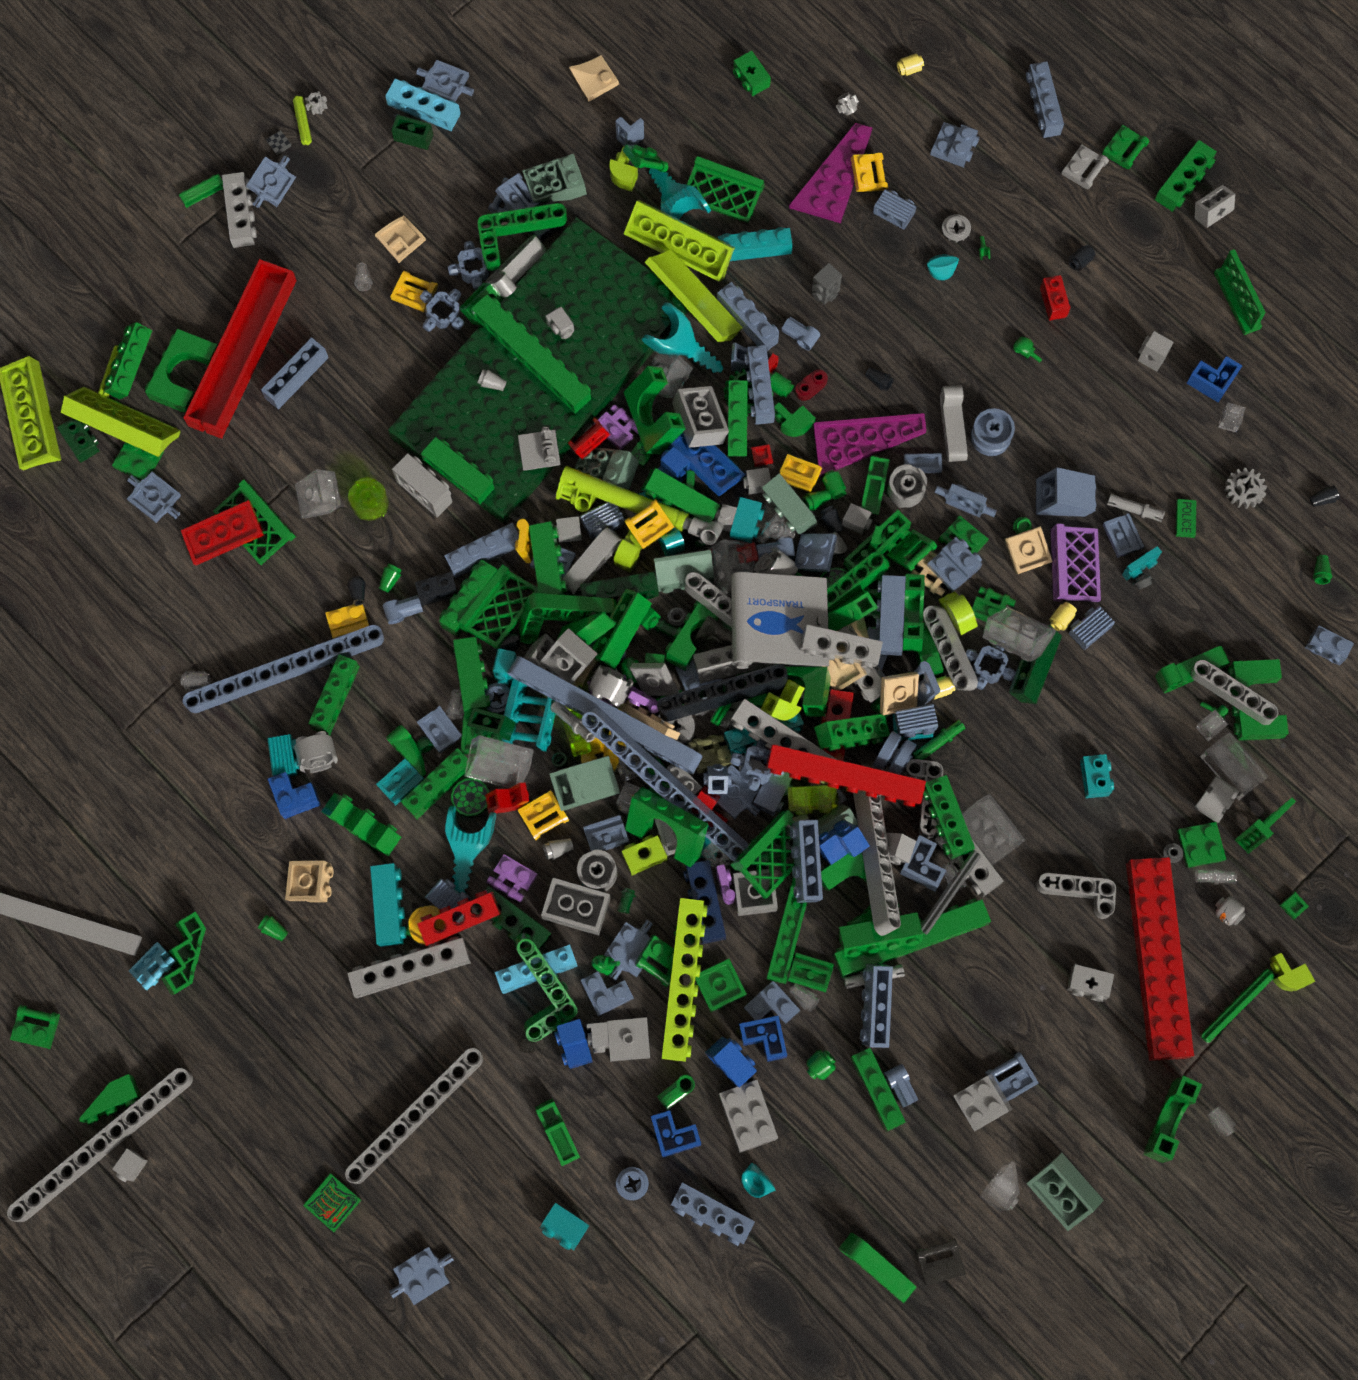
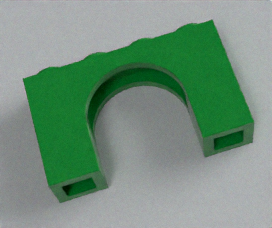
(182, 347)
(640, 396)
(1256, 673)
(816, 684)
(688, 828)
(842, 869)
(1161, 1143)

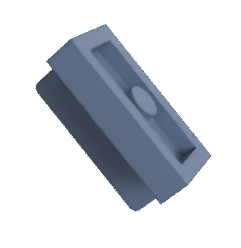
(629, 134)

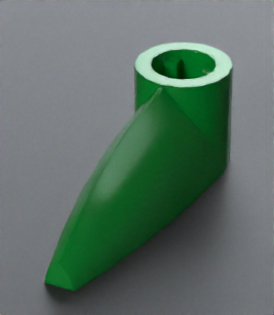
(407, 748)

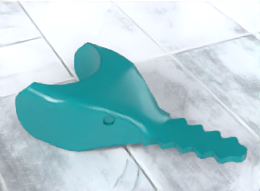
(677, 197)
(682, 340)
(466, 846)

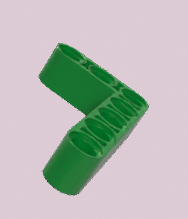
(514, 226)
(853, 577)
(558, 607)
(548, 986)

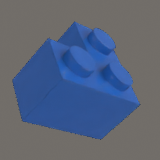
(1212, 381)
(674, 464)
(291, 800)
(840, 841)
(765, 1031)
(574, 1042)
(728, 1058)
(672, 1140)

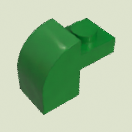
(796, 423)

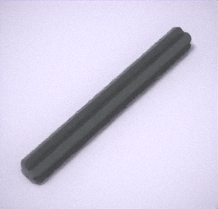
(950, 891)

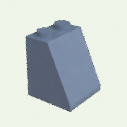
(1065, 493)

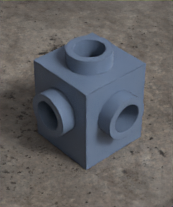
(717, 779)

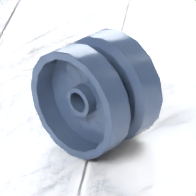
(992, 432)
(893, 755)

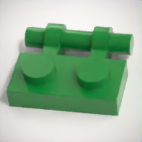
(984, 608)

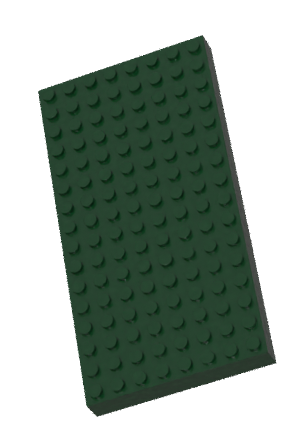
(611, 309)

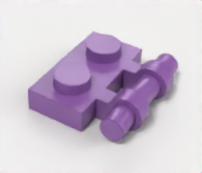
(619, 435)
(639, 697)
(515, 873)
(724, 881)

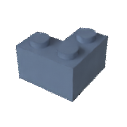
(919, 867)

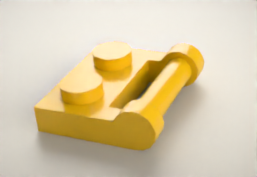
(864, 174)
(410, 295)
(652, 529)
(523, 544)
(538, 810)

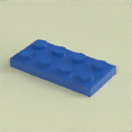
(710, 465)

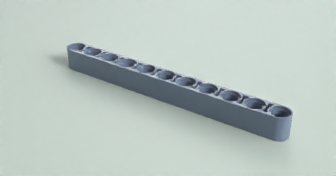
(274, 667)
(581, 702)
(662, 774)

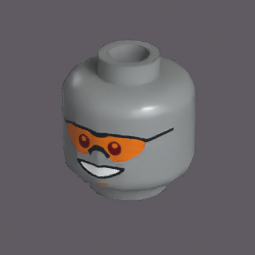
(1230, 911)

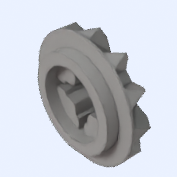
(963, 225)

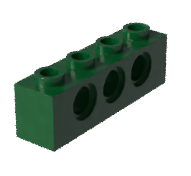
(540, 934)

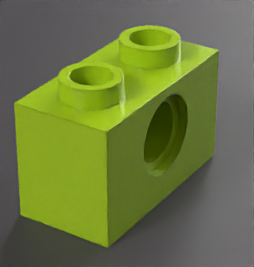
(636, 863)

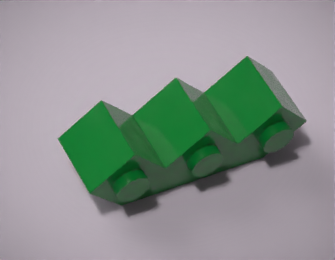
(361, 823)
(185, 954)

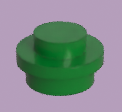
(1021, 525)

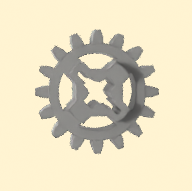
(1254, 490)

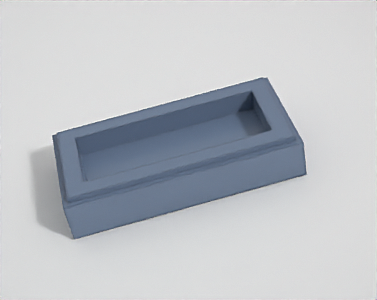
(926, 462)

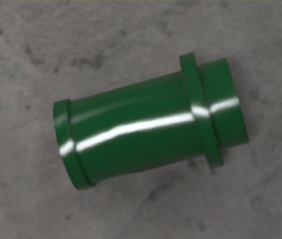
(666, 629)
(626, 900)

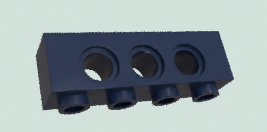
(703, 871)

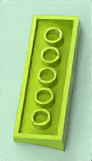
(690, 244)
(694, 296)
(29, 413)
(119, 420)

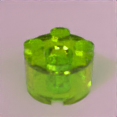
(364, 508)

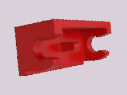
(589, 439)

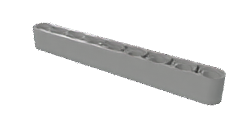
(877, 864)
(404, 1118)

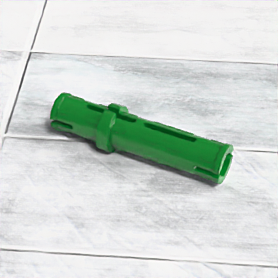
(945, 736)

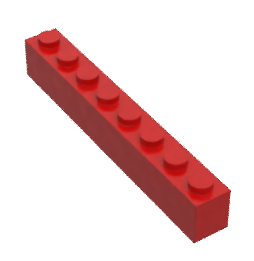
(845, 774)

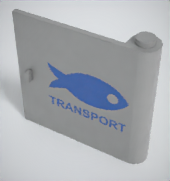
(771, 618)

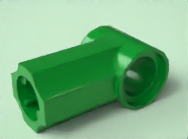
(675, 1093)

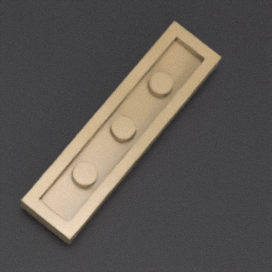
(653, 721)

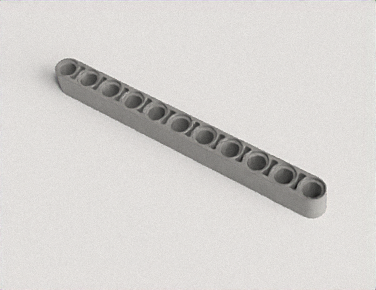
(91, 1147)

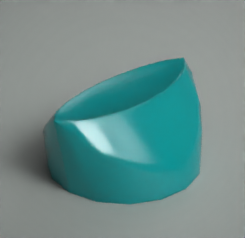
(942, 266)
(756, 1181)

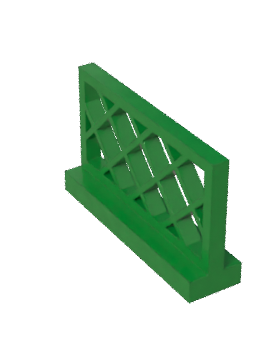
(732, 177)
(1240, 293)
(268, 515)
(484, 602)
(1260, 831)
(759, 845)

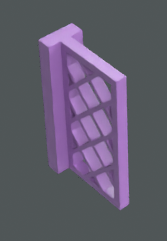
(1060, 559)

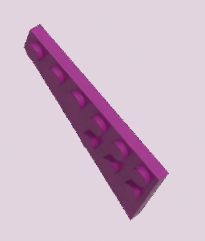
(832, 184)
(852, 440)

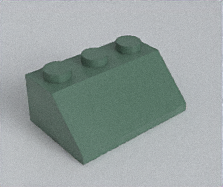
(789, 505)
(673, 570)
(1065, 1192)

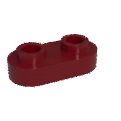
(812, 384)

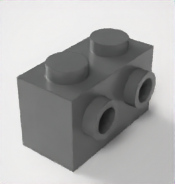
(826, 284)

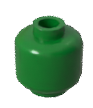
(821, 1065)

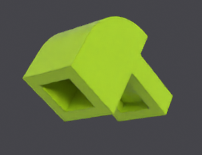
(621, 173)
(627, 553)
(959, 612)
(784, 706)
(1290, 979)

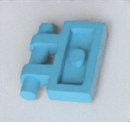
(154, 958)

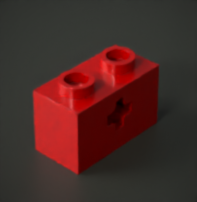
(1055, 297)

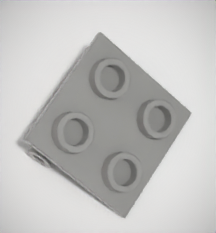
(539, 449)

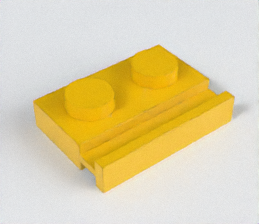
(800, 473)
(346, 620)

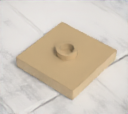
(1028, 550)
(898, 692)

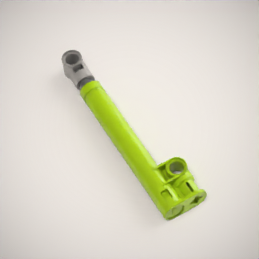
(577, 485)

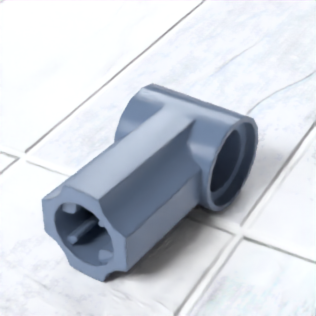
(805, 336)
(784, 545)
(397, 610)
(899, 1081)

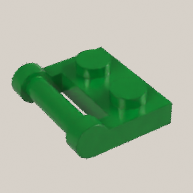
(1120, 144)
(645, 157)
(964, 530)
(908, 547)
(662, 954)
(32, 1033)

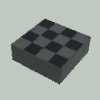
(278, 142)

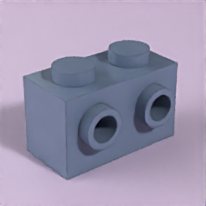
(1329, 645)

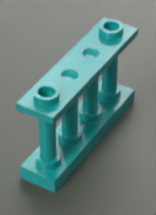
(513, 707)

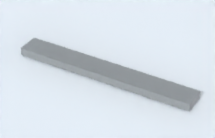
(69, 924)

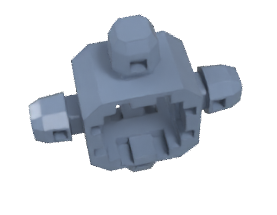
(470, 254)
(450, 300)
(984, 677)
(755, 776)

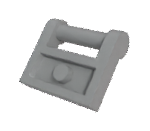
(1080, 163)

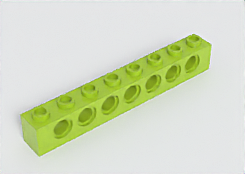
(670, 1050)

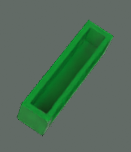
(202, 190)

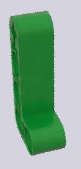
(1177, 675)
(877, 1267)

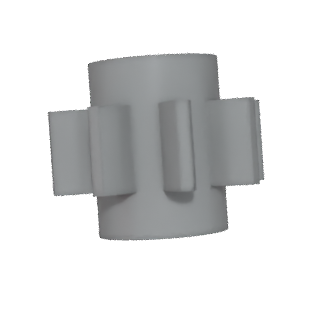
(316, 103)
(847, 103)

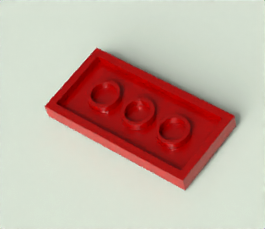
(222, 532)

